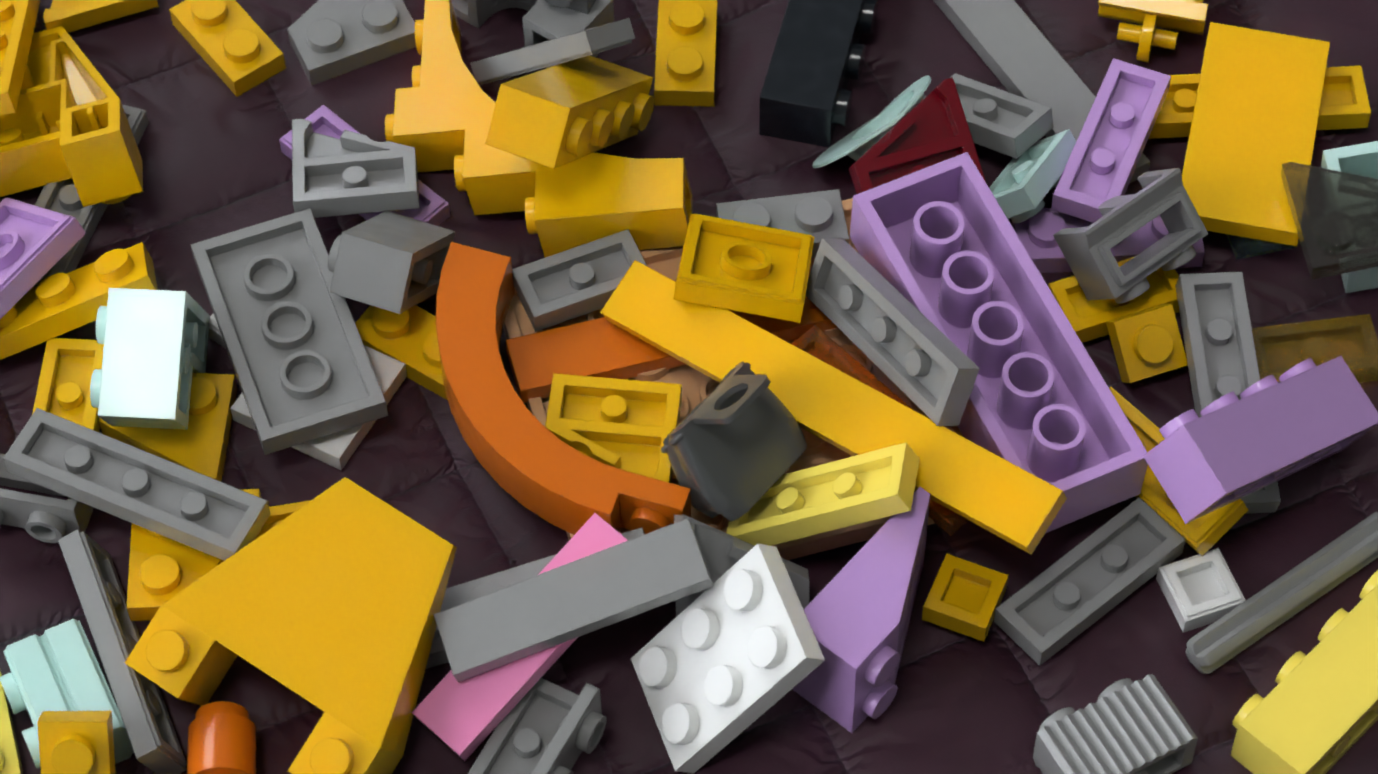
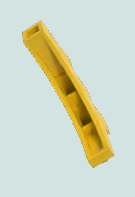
(566, 206)

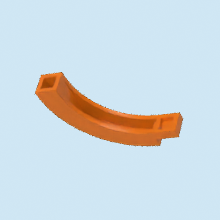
(501, 430)

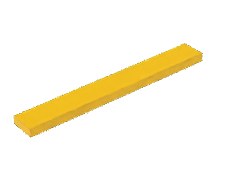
(839, 407)

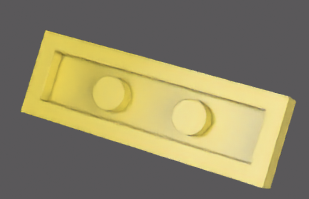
(832, 497)

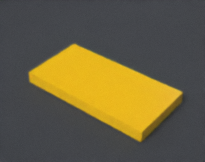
(1249, 117)

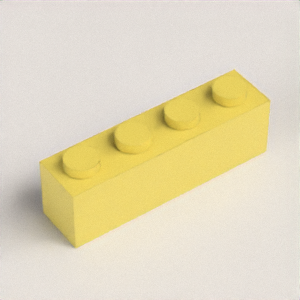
(1320, 698)

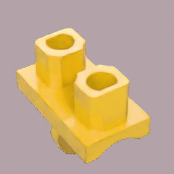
(1169, 14)

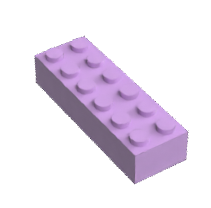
(1036, 386)

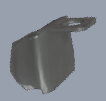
(734, 445)

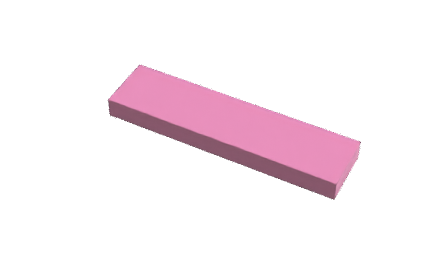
(469, 710)

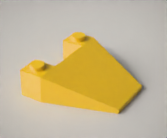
(68, 128)
(328, 607)

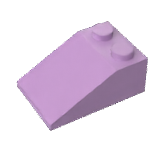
(865, 620)

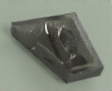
(1333, 218)

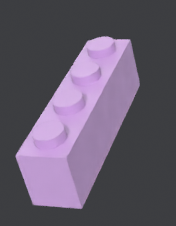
(1260, 437)

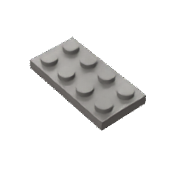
(286, 332)

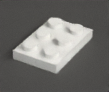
(727, 658)

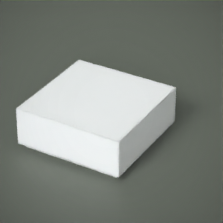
(1199, 589)

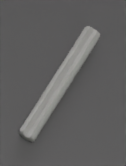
(1284, 597)

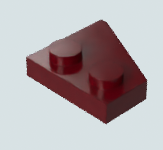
(920, 139)

